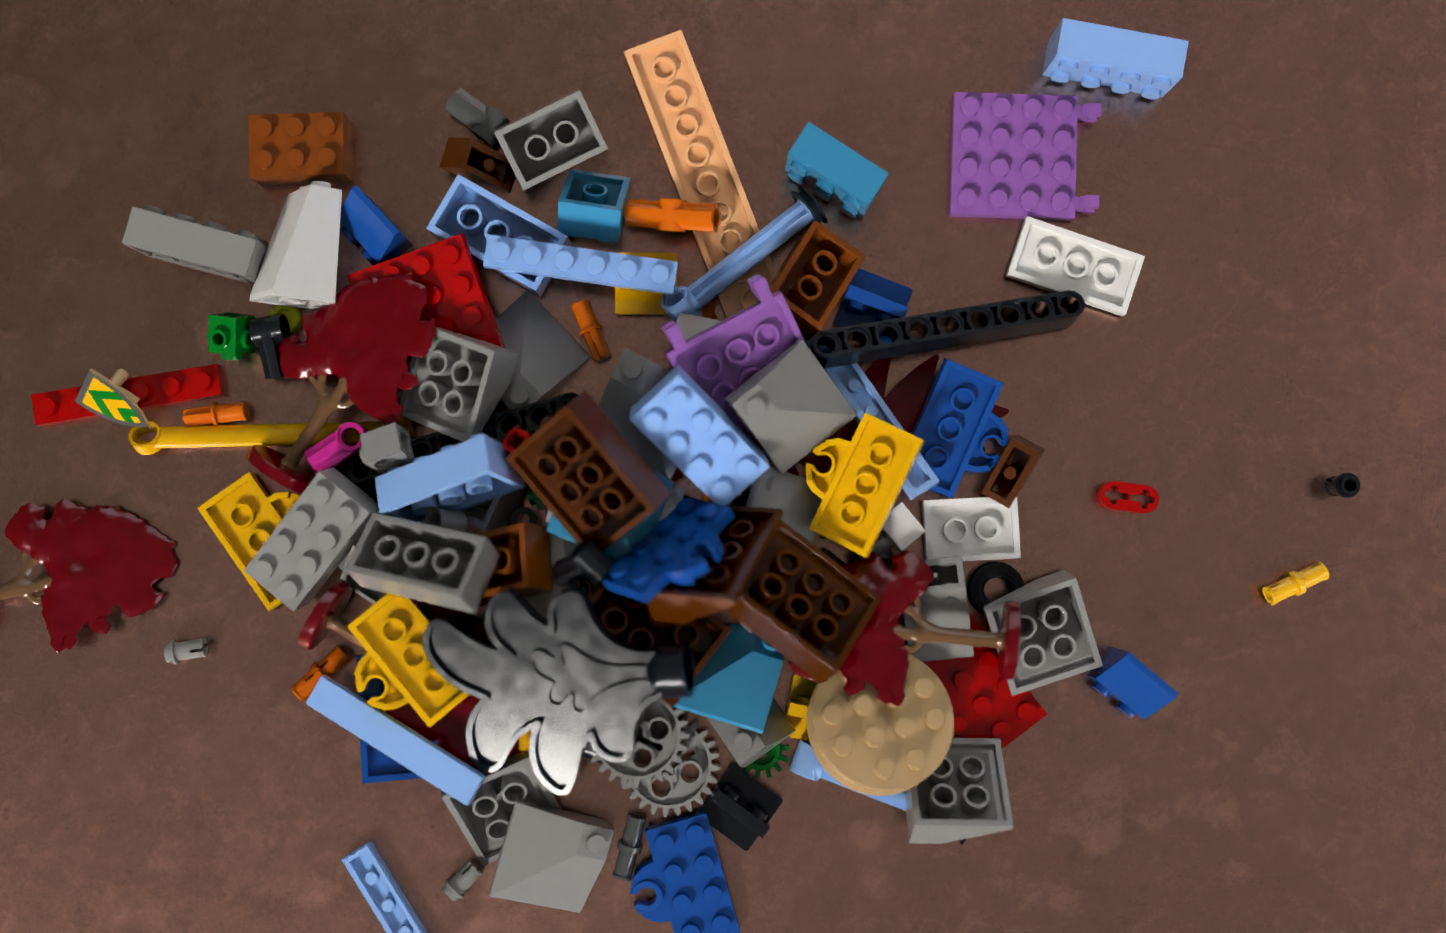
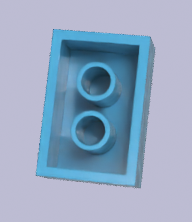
(835, 171)

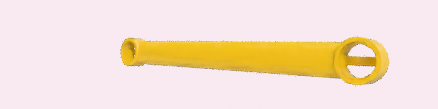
(240, 435)

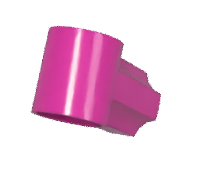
(334, 448)

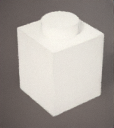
(902, 527)

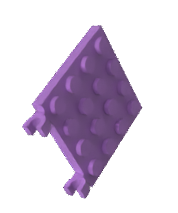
(1017, 156)
(736, 347)

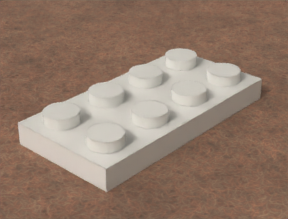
(1071, 261)

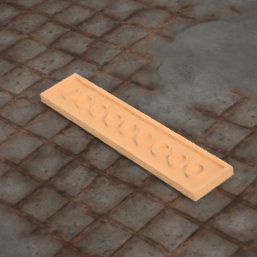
(697, 155)

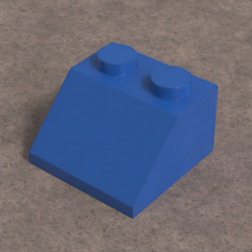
(371, 228)
(1131, 684)

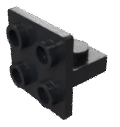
(741, 807)

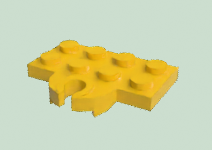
(861, 482)
(243, 521)
(395, 654)

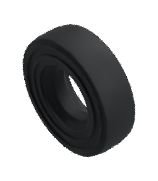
(985, 572)

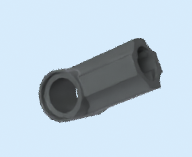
(476, 116)

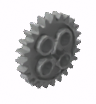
(660, 758)
(682, 789)

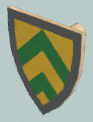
(110, 400)

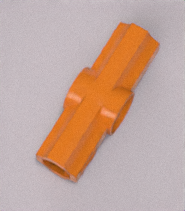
(672, 215)

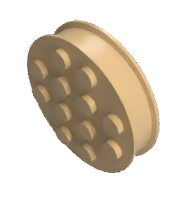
(878, 745)

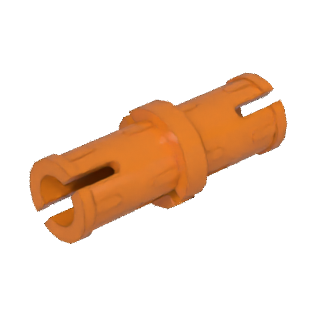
(327, 666)

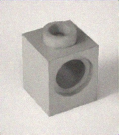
(386, 447)

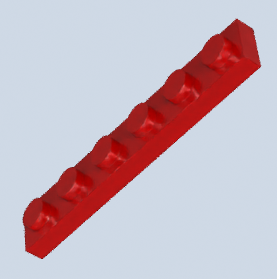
(153, 391)

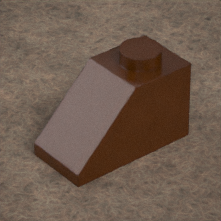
(477, 163)
(1012, 470)

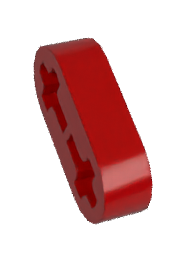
(1127, 504)

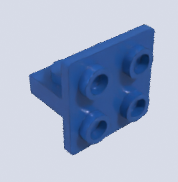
(872, 300)

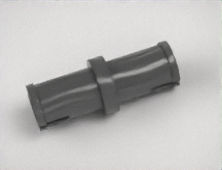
(629, 846)

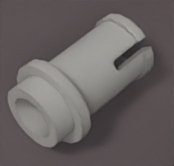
(184, 650)
(462, 880)

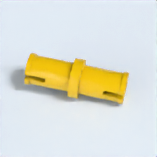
(1295, 583)

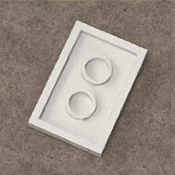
(970, 529)

